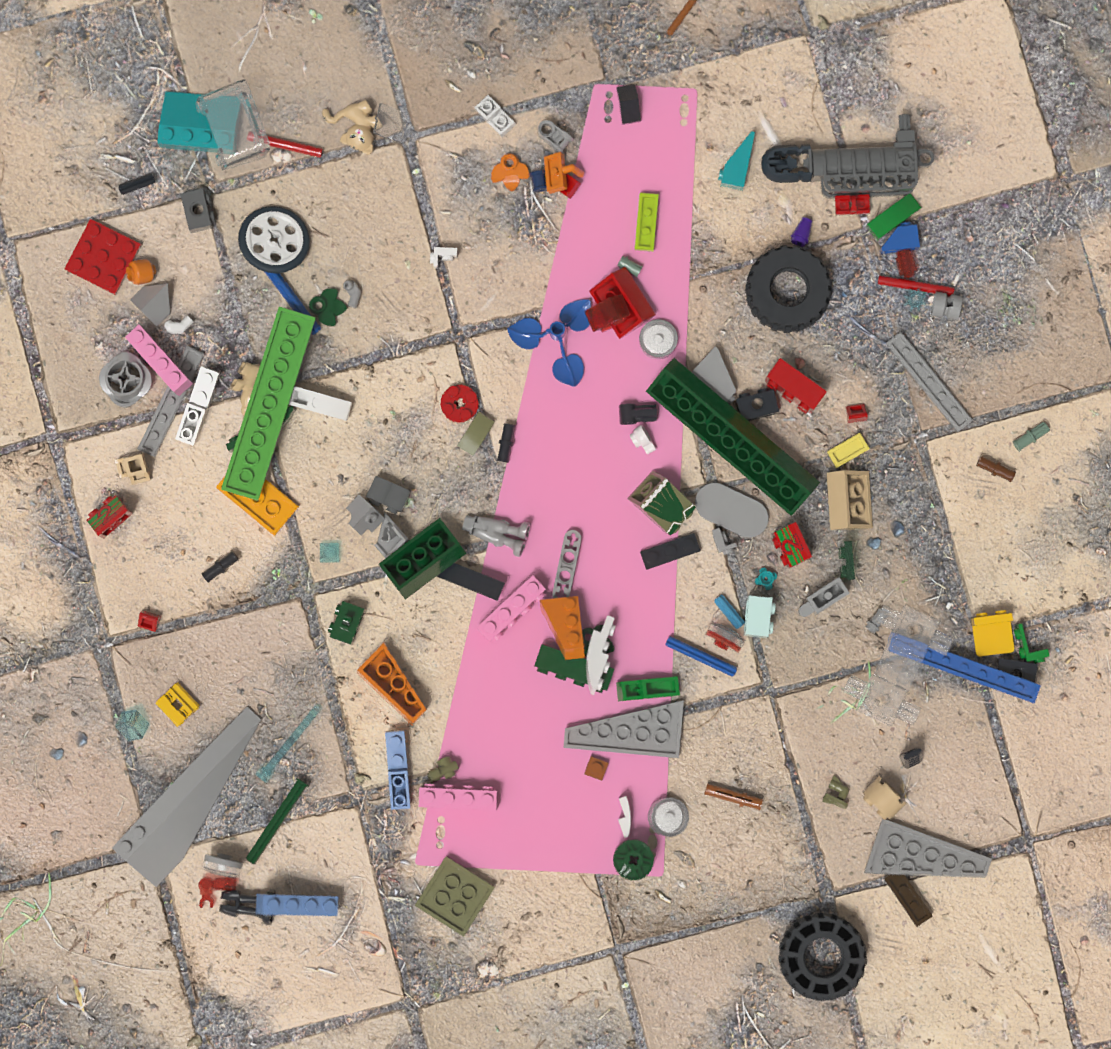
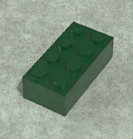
(422, 558)

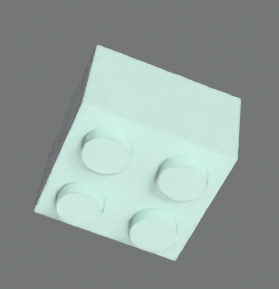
(758, 617)

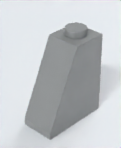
(715, 375)

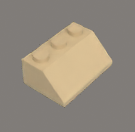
(849, 500)

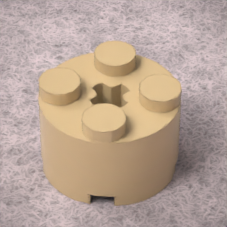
(884, 798)

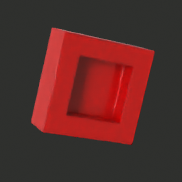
(572, 186)

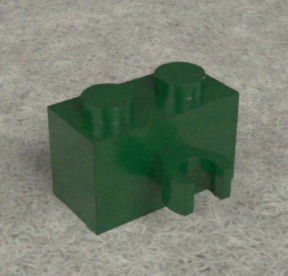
(346, 622)

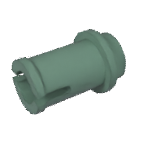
(631, 266)

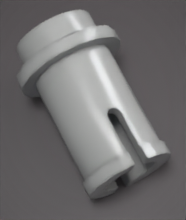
(871, 625)

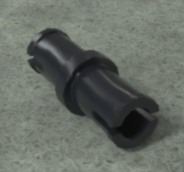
(506, 443)
(220, 566)

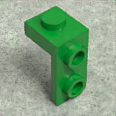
(1037, 657)

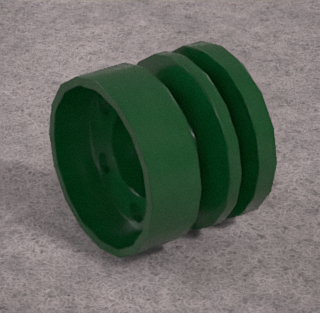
(635, 848)

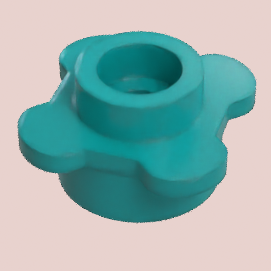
(764, 573)

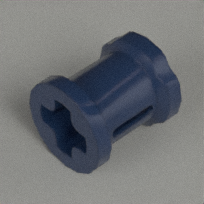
(538, 180)

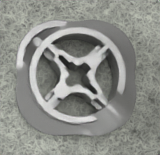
(125, 361)

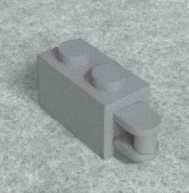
(824, 598)

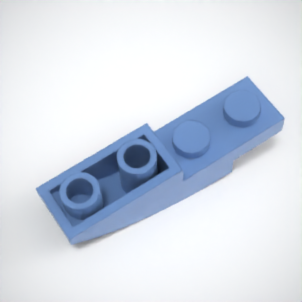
(397, 769)

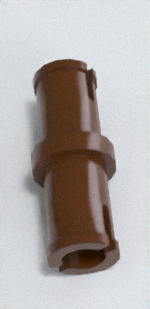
(996, 468)

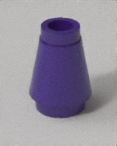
(801, 234)

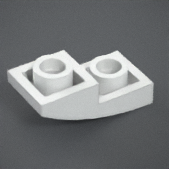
(495, 116)

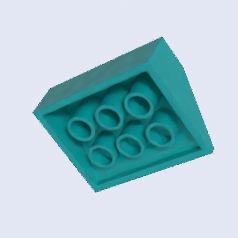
(183, 125)

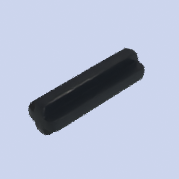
(136, 184)

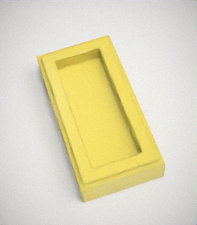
(848, 450)

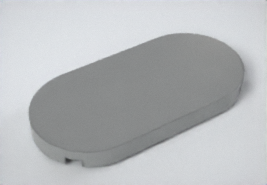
(731, 510)

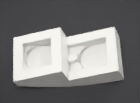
(625, 821)

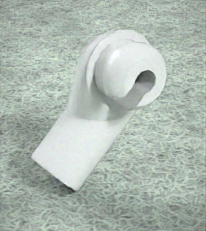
(178, 327)

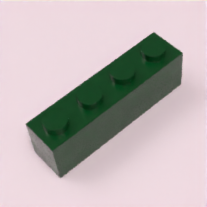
(553, 661)

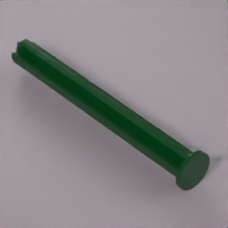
(276, 821)

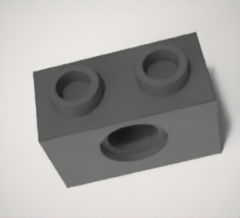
(192, 200)

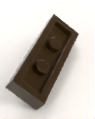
(908, 898)

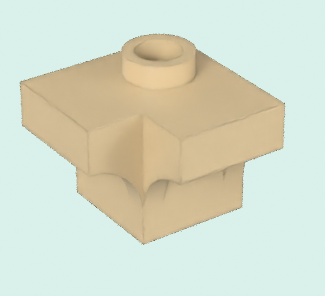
(134, 468)

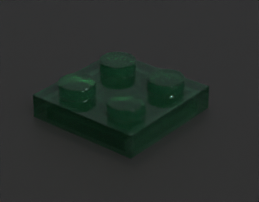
(845, 553)

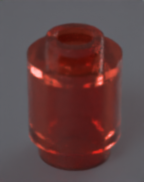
(906, 263)

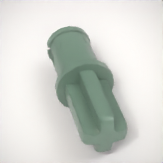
(1031, 436)

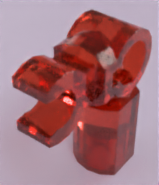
(207, 884)

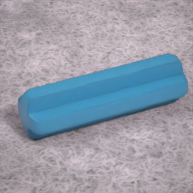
(729, 611)

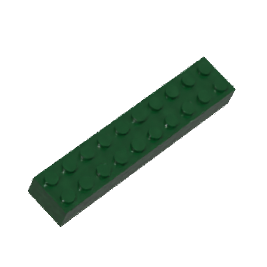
(732, 436)

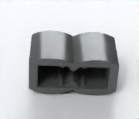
(388, 494)

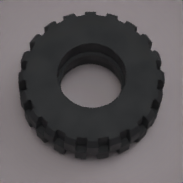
(788, 260)
(822, 986)

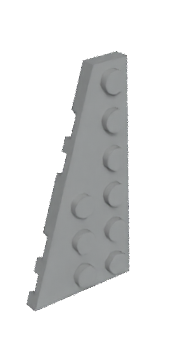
(641, 733)
(910, 852)

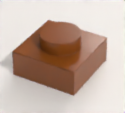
(596, 768)

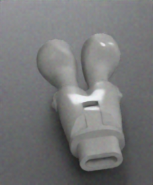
(494, 530)

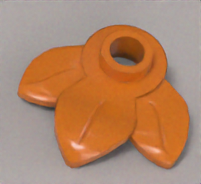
(509, 174)

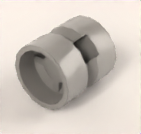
(940, 302)

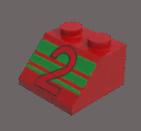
(109, 516)
(791, 545)

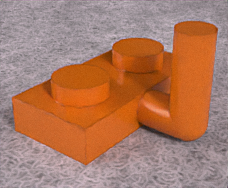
(556, 172)

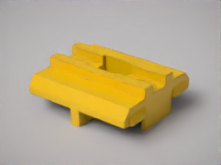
(166, 705)

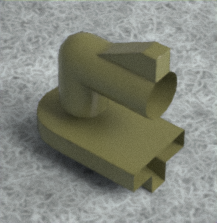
(843, 790)

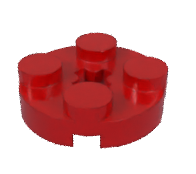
(455, 393)

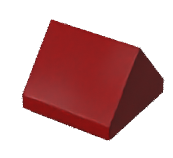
(856, 413)
(148, 620)

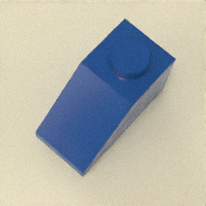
(902, 238)

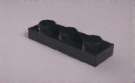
(670, 551)

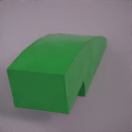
(893, 217)
(647, 689)

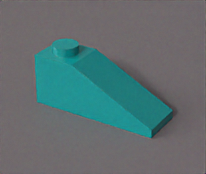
(736, 167)

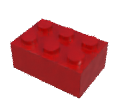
(795, 386)

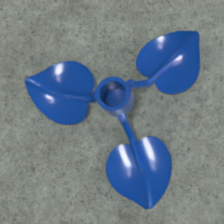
(527, 333)

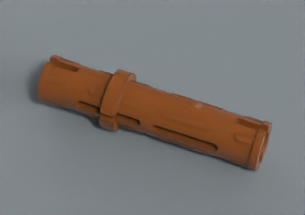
(713, 790)

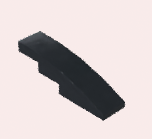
(473, 581)

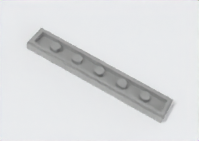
(929, 382)
(169, 405)

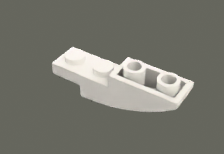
(320, 403)
(198, 406)
(596, 660)

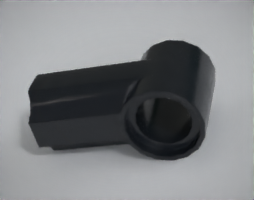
(633, 413)

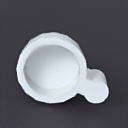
(641, 438)

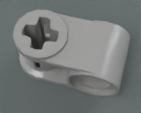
(555, 137)

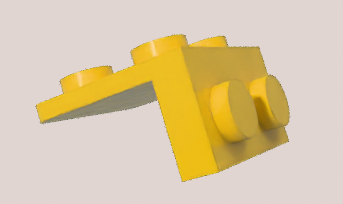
(993, 633)

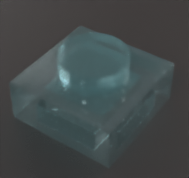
(329, 553)

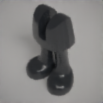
(238, 909)

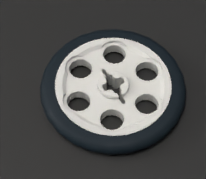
(285, 218)

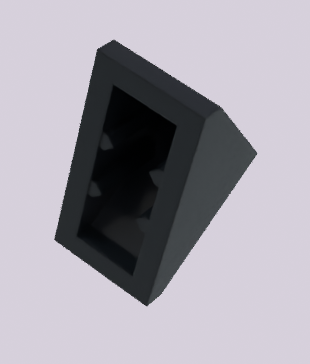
(628, 104)

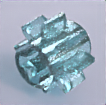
(916, 305)

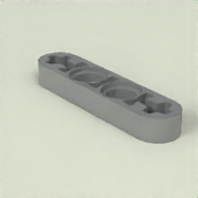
(564, 566)

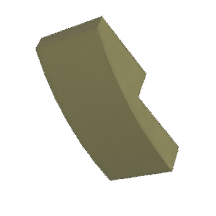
(475, 433)

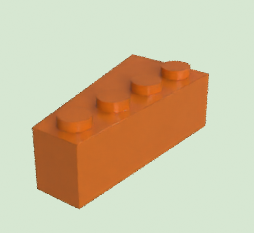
(390, 683)

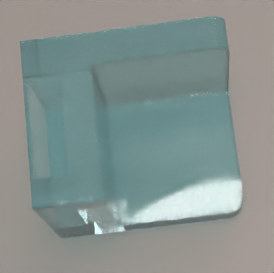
(132, 725)

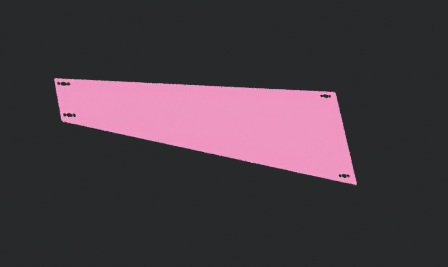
(575, 473)

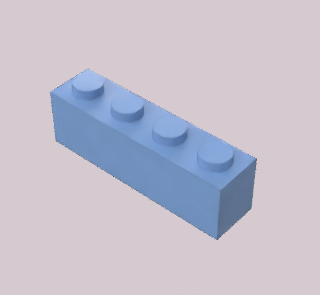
(297, 905)

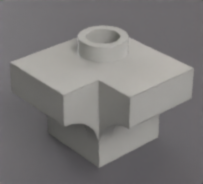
(363, 515)

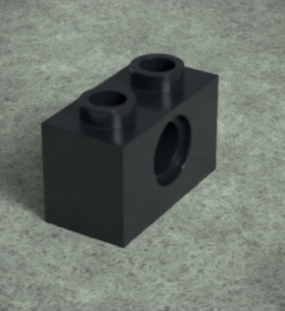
(768, 401)
(1027, 670)

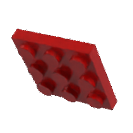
(102, 256)

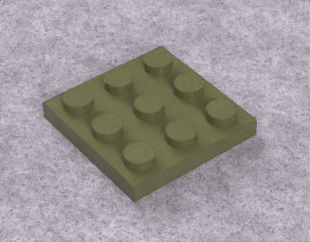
(454, 896)

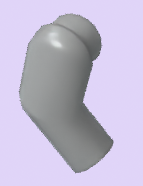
(354, 292)

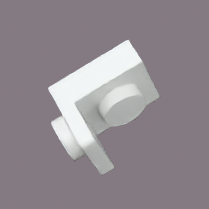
(446, 254)

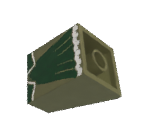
(662, 503)

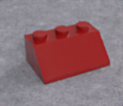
(622, 283)

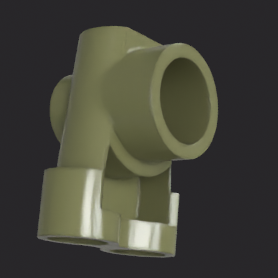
(446, 768)

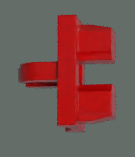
(859, 206)

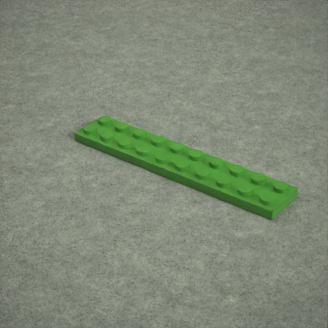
(268, 403)

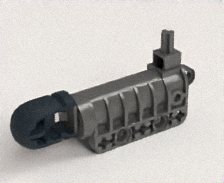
(845, 166)

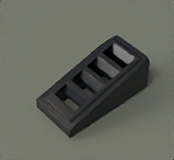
(911, 758)

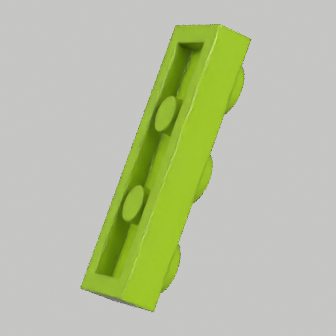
(646, 222)

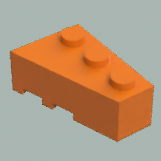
(565, 624)

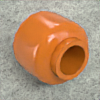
(140, 271)

